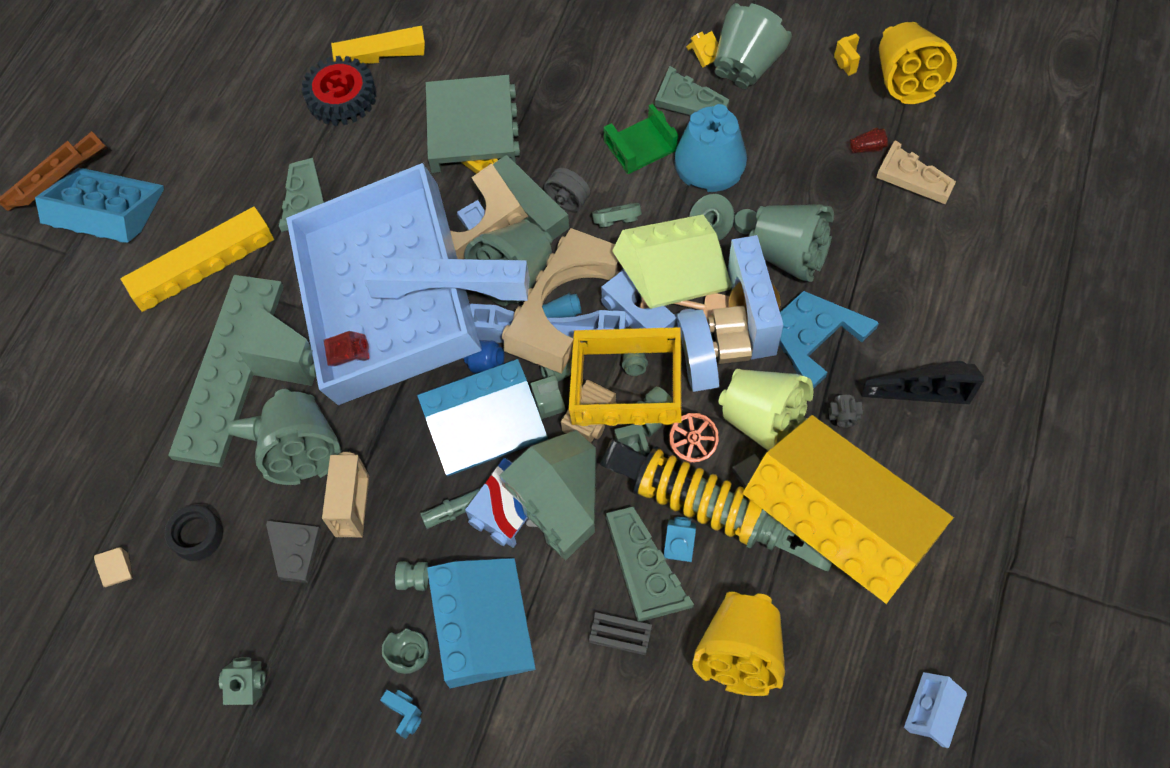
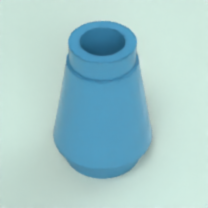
(563, 307)

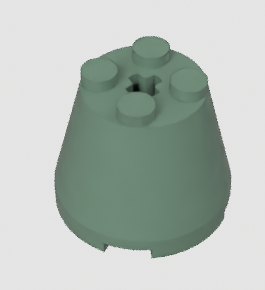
(749, 44)
(795, 237)
(513, 242)
(294, 439)

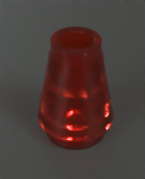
(869, 141)

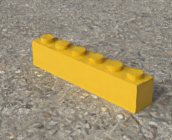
(197, 259)

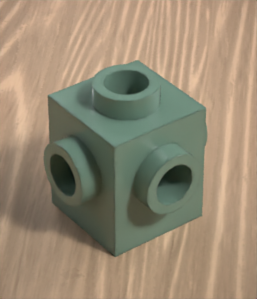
(242, 682)

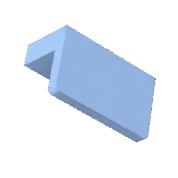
(936, 708)

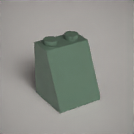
(276, 350)

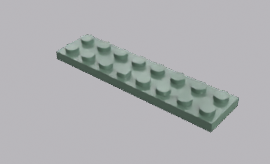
(223, 375)

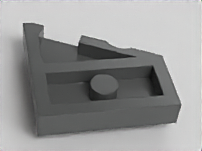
(293, 549)

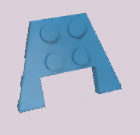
(809, 323)

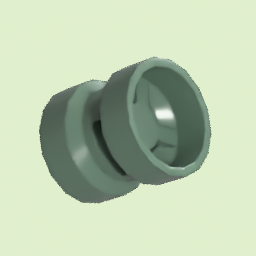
(409, 575)

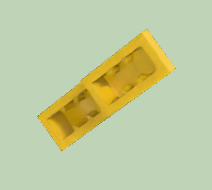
(369, 48)

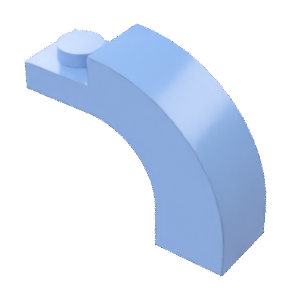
(698, 349)

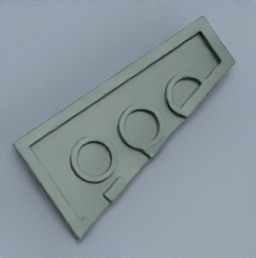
(647, 576)

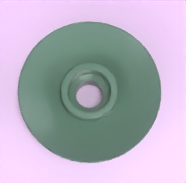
(715, 206)

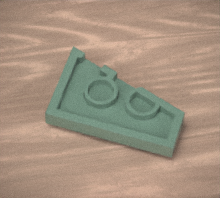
(685, 96)
(302, 190)

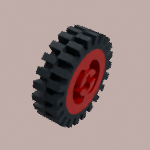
(338, 79)

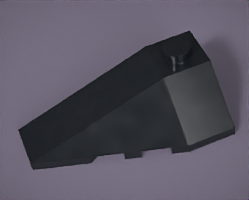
(940, 383)

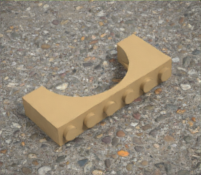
(531, 333)

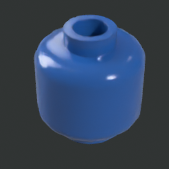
(490, 357)

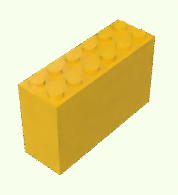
(847, 506)

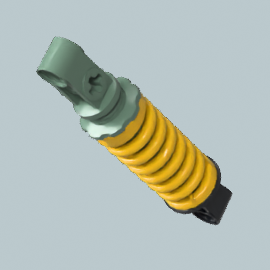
(706, 499)

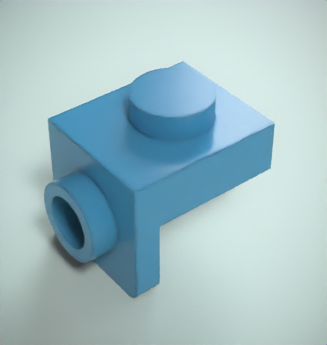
(680, 539)
(402, 704)

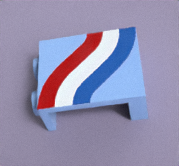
(497, 509)

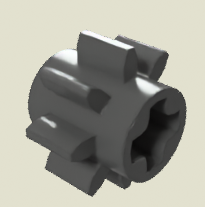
(845, 411)

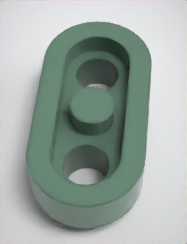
(625, 212)

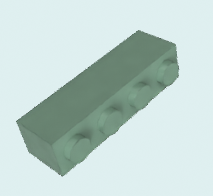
(536, 203)

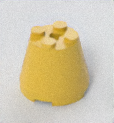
(915, 62)
(743, 646)

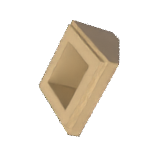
(113, 566)

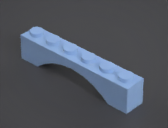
(403, 275)
(492, 320)

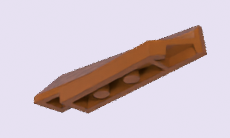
(51, 170)

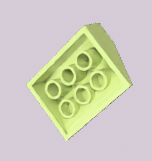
(673, 260)

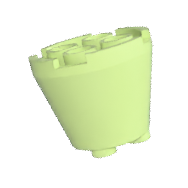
(766, 404)

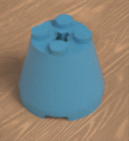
(711, 150)

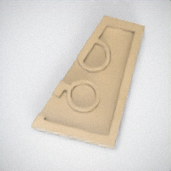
(911, 174)

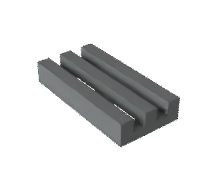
(621, 633)

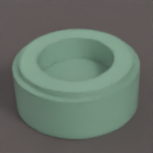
(745, 221)

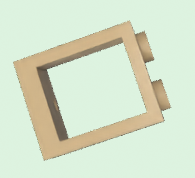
(346, 495)

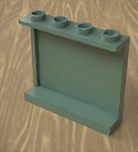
(471, 120)

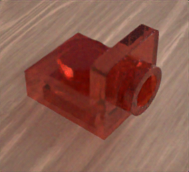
(346, 348)

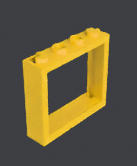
(620, 342)

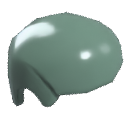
(405, 651)

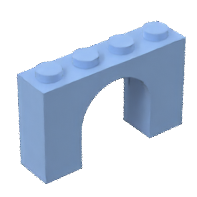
(763, 313)

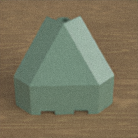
(557, 489)

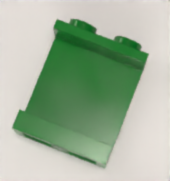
(642, 142)

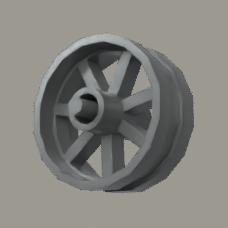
(567, 189)

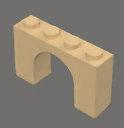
(501, 208)

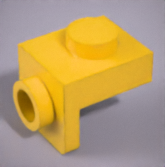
(704, 47)
(846, 54)

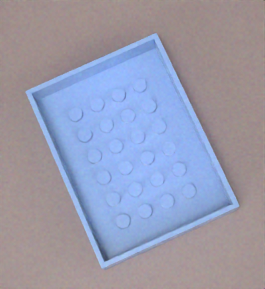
(405, 333)

